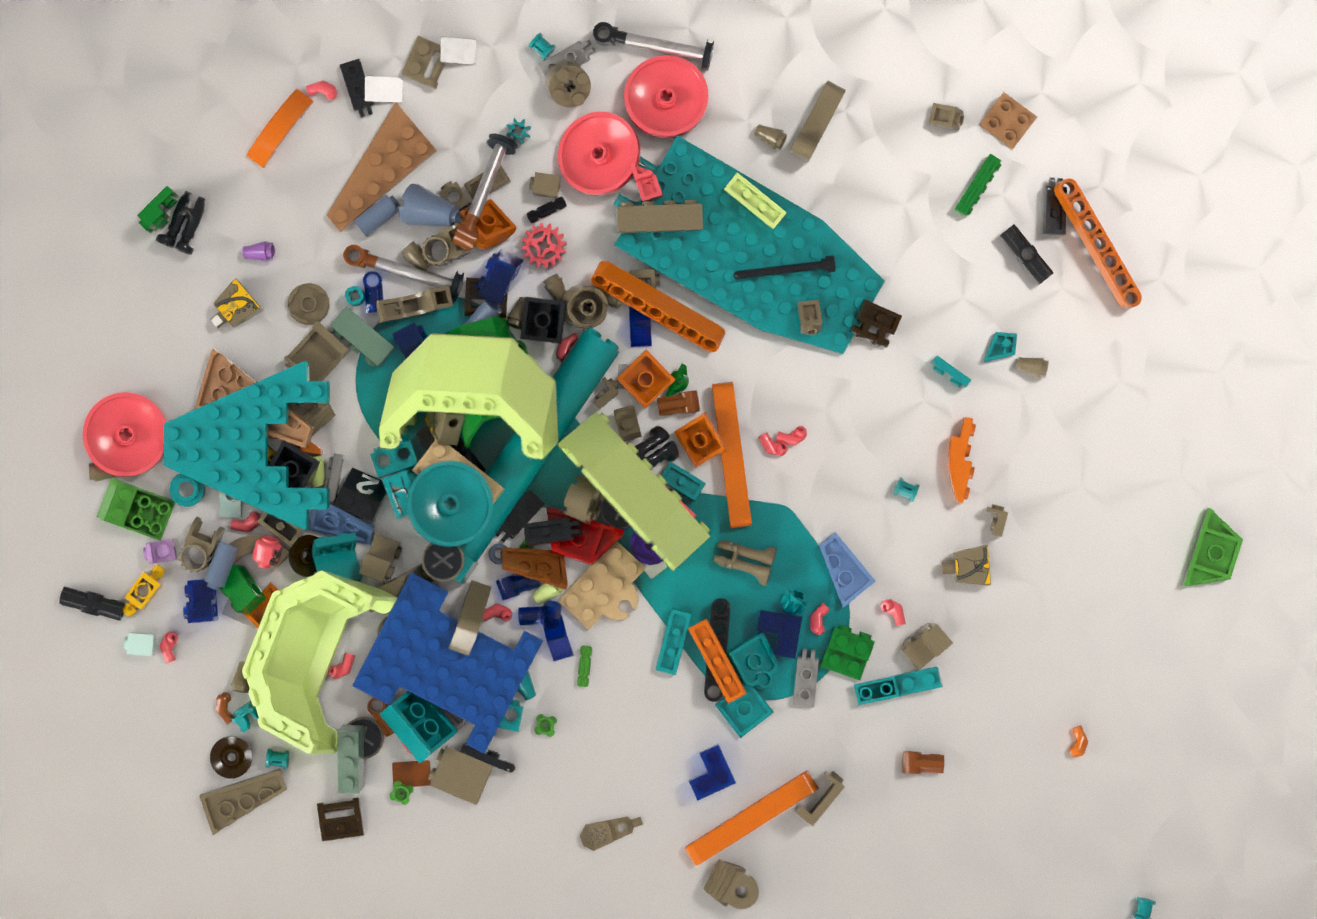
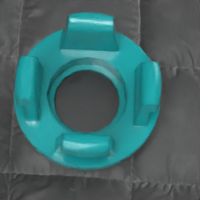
(198, 494)
(241, 716)

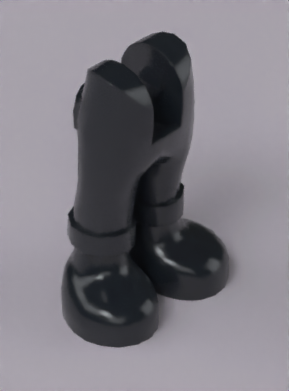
(180, 213)
(657, 436)

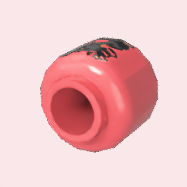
(267, 551)

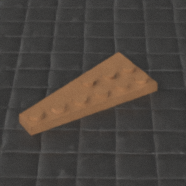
(388, 160)
(225, 377)

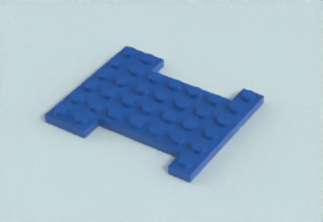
(416, 656)

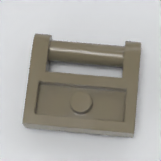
(419, 61)

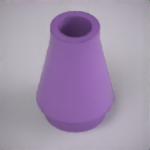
(261, 251)

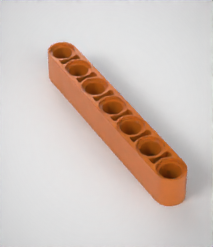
(1107, 248)
(658, 306)
(732, 457)
(751, 818)

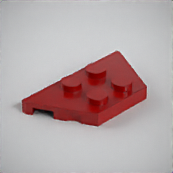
(591, 545)

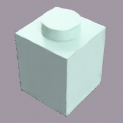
(140, 644)

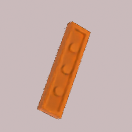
(717, 661)

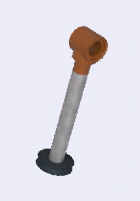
(466, 231)
(403, 270)

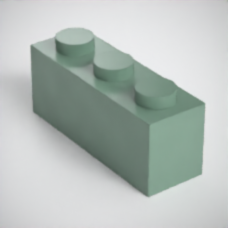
(362, 337)
(350, 758)

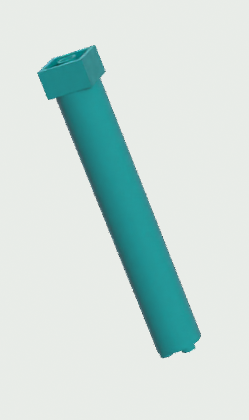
(514, 470)

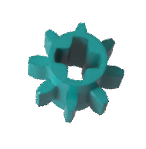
(521, 126)
(794, 601)

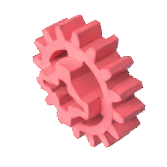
(530, 241)

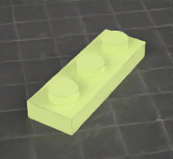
(755, 200)

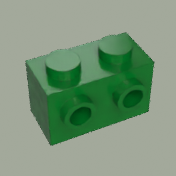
(242, 590)

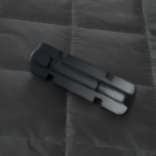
(546, 209)

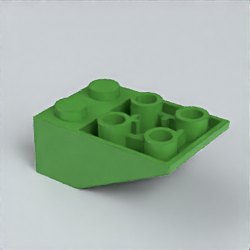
(135, 509)

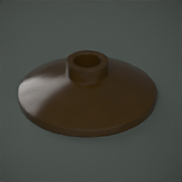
(300, 565)
(220, 761)

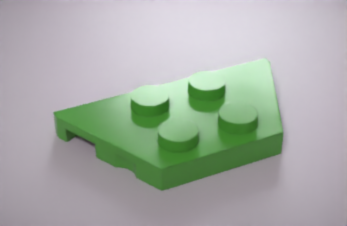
(1214, 552)

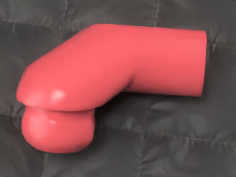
(564, 348)
(248, 524)
(498, 611)
(816, 622)
(167, 645)
(343, 668)

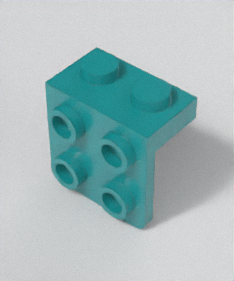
(337, 555)

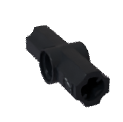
(1036, 265)
(92, 603)

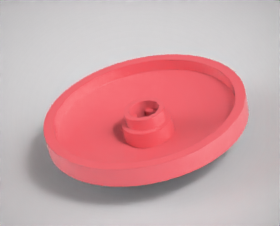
(666, 96)
(598, 153)
(124, 434)

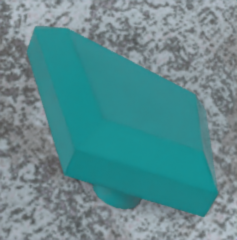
(1001, 346)

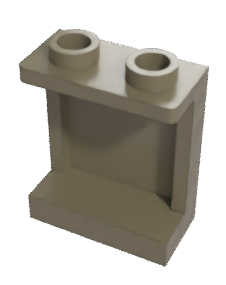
(321, 351)
(460, 775)
(824, 802)

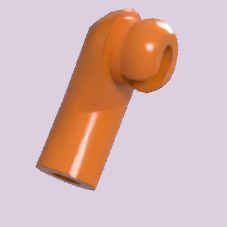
(1081, 742)

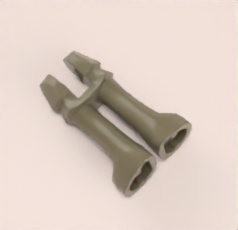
(765, 556)

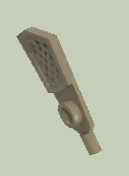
(611, 831)

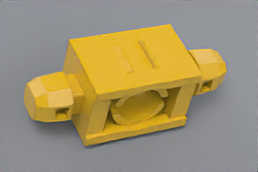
(131, 608)

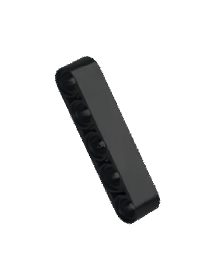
(723, 639)

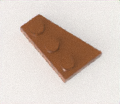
(536, 565)

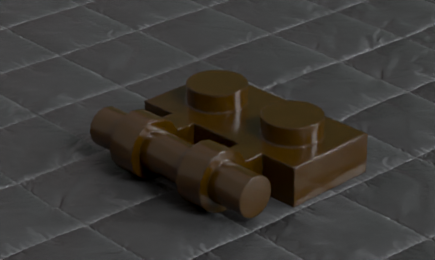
(879, 317)

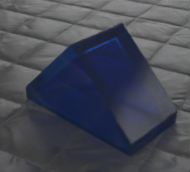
(639, 329)
(558, 641)

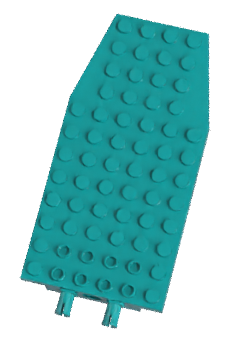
(739, 241)

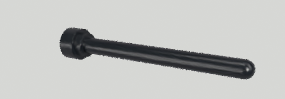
(826, 264)

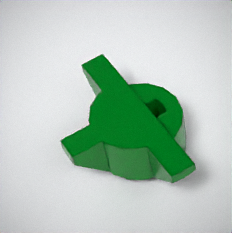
(681, 375)

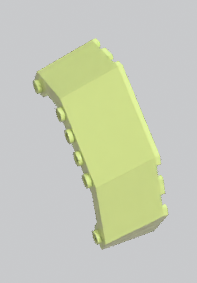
(473, 378)
(634, 489)
(296, 652)

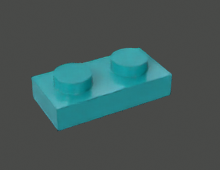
(943, 367)
(683, 481)

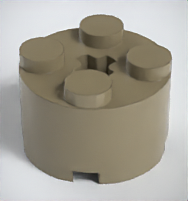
(575, 93)
(594, 310)
(583, 500)

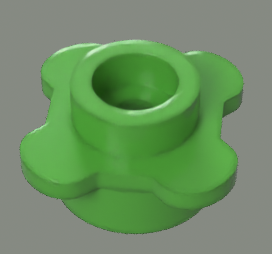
(541, 720)
(402, 798)

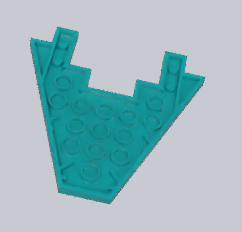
(228, 444)

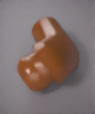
(222, 707)

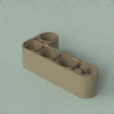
(817, 121)
(470, 617)

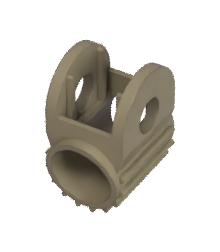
(453, 251)
(314, 413)
(202, 541)
(724, 882)

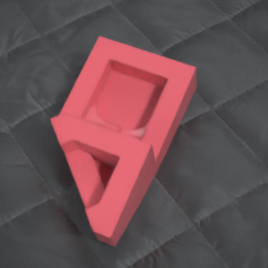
(646, 183)

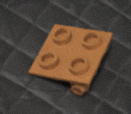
(1008, 120)

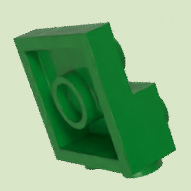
(153, 215)
(847, 652)

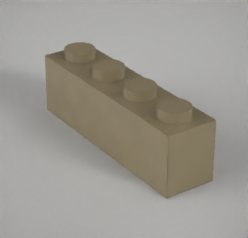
(659, 217)

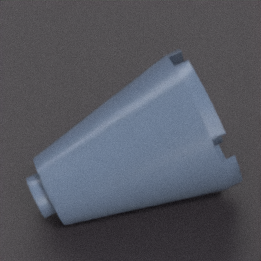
(427, 208)

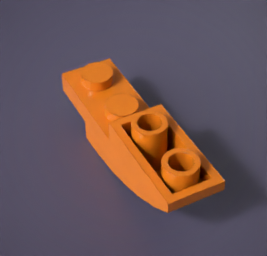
(958, 468)

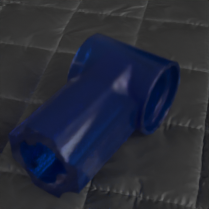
(373, 294)
(514, 585)
(547, 615)

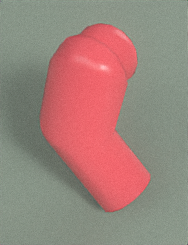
(323, 87)
(794, 437)
(771, 447)
(894, 609)

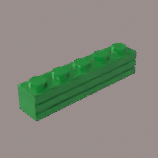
(978, 185)

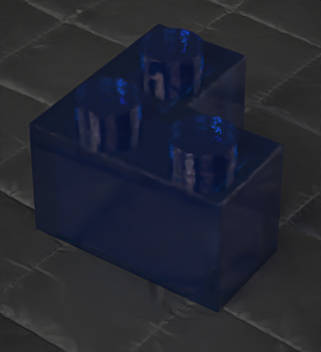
(501, 273)
(410, 338)
(202, 602)
(787, 630)
(717, 775)

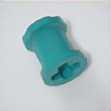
(542, 46)
(353, 289)
(906, 489)
(277, 758)
(1144, 908)

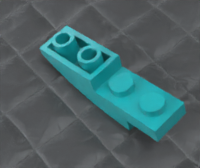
(898, 685)

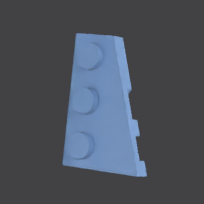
(336, 521)
(845, 569)

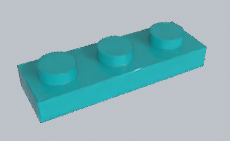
(673, 641)

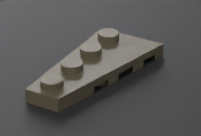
(235, 800)

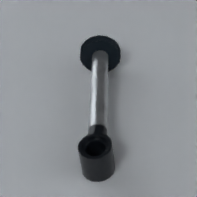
(674, 48)

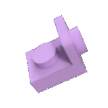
(160, 551)

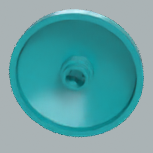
(449, 503)

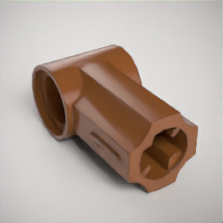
(683, 403)
(383, 725)
(917, 762)

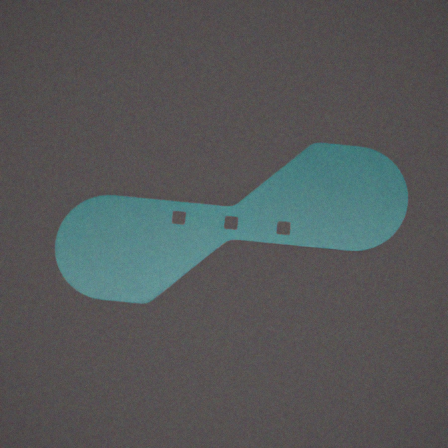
(698, 578)

